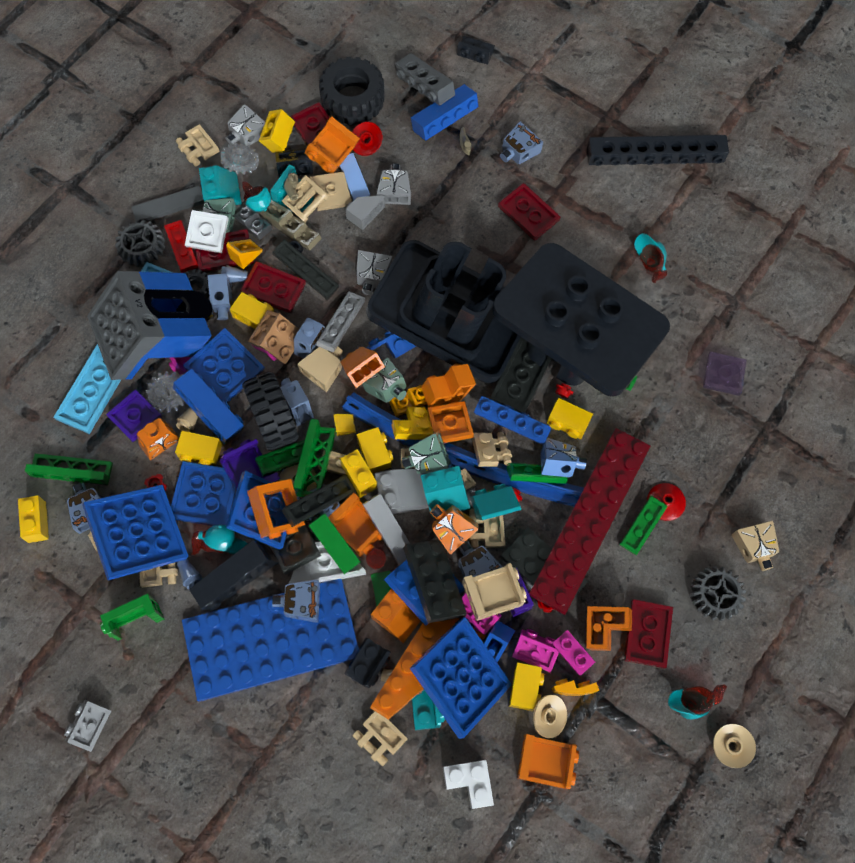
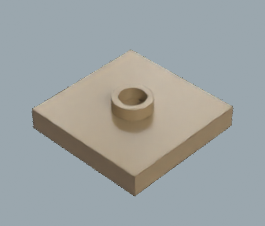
(335, 187)

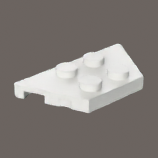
(323, 569)

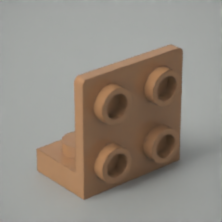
(275, 336)

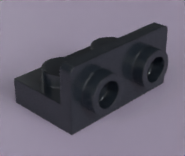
(475, 50)
(295, 158)
(368, 663)

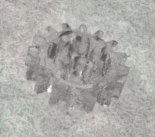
(239, 158)
(158, 393)

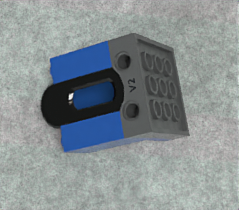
(148, 318)

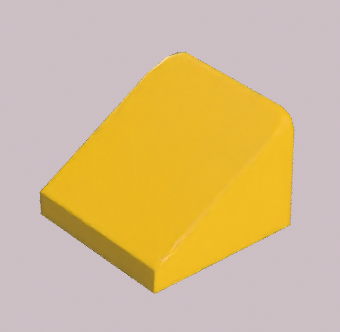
(344, 424)

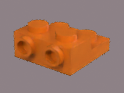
(451, 421)

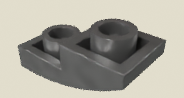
(253, 222)

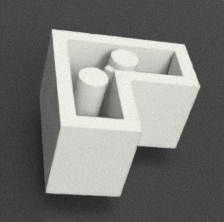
(475, 778)

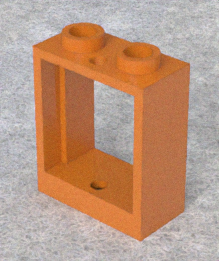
(261, 512)

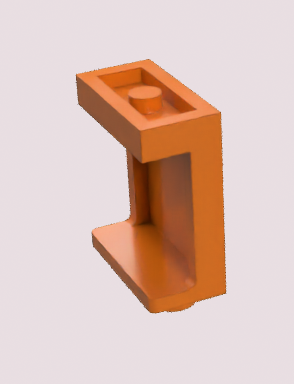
(332, 146)
(355, 525)
(548, 762)

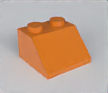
(395, 616)

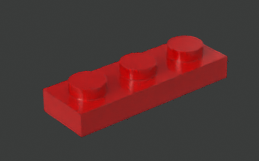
(183, 254)

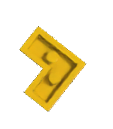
(416, 427)

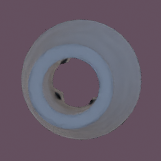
(234, 274)
(188, 573)

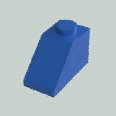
(498, 639)

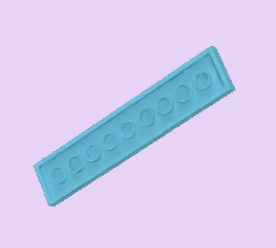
(91, 388)

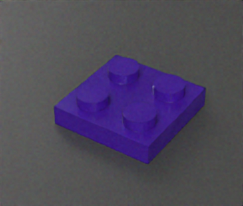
(133, 414)

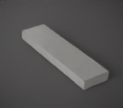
(340, 321)
(387, 526)

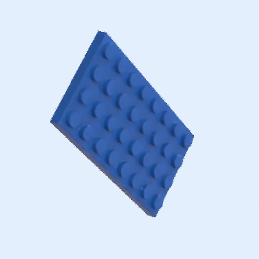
(260, 645)

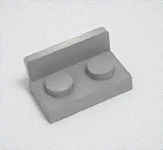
(87, 725)

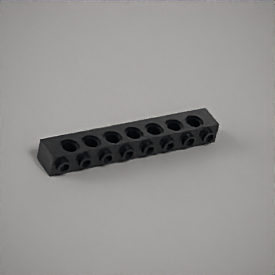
(657, 150)

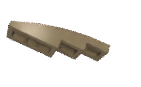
(290, 225)

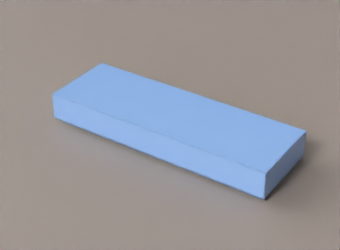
(354, 178)

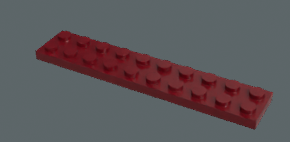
(589, 521)

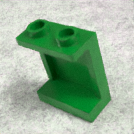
(130, 612)

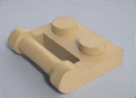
(305, 189)

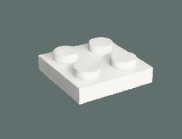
(206, 231)

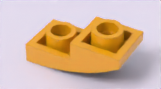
(413, 398)
(569, 688)

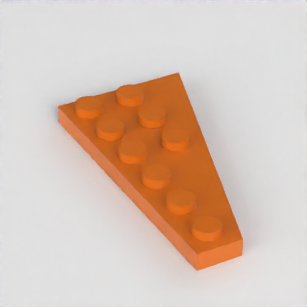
(402, 683)

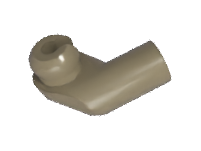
(290, 186)

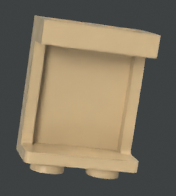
(494, 592)

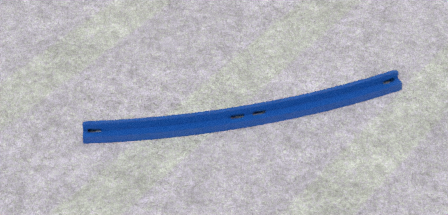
(376, 417)

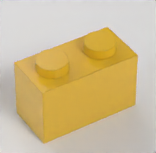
(276, 131)
(249, 310)
(569, 419)
(198, 448)
(374, 450)
(358, 473)
(33, 519)
(525, 686)

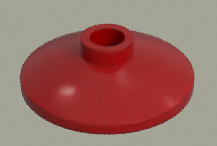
(367, 131)
(678, 501)

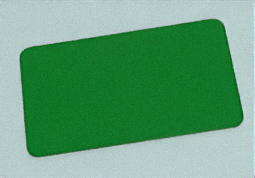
(380, 587)

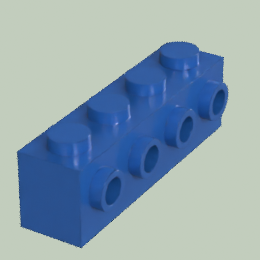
(436, 117)
(208, 406)

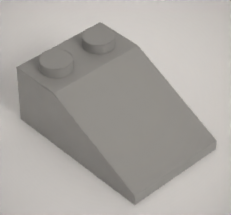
(402, 490)

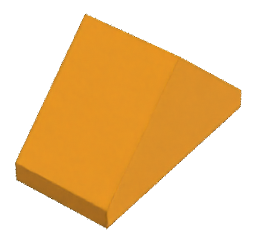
(243, 252)

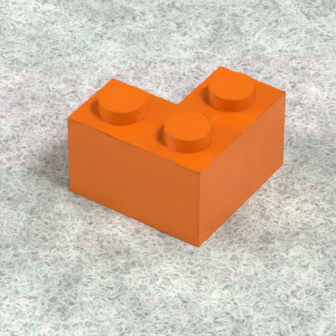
(449, 387)
(601, 622)

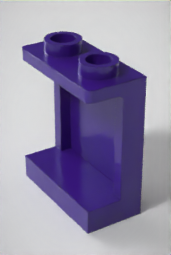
(243, 460)

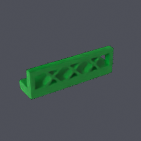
(308, 456)
(69, 474)

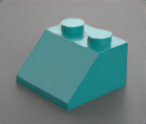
(219, 184)
(446, 489)
(495, 502)

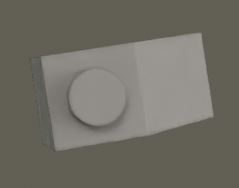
(364, 210)

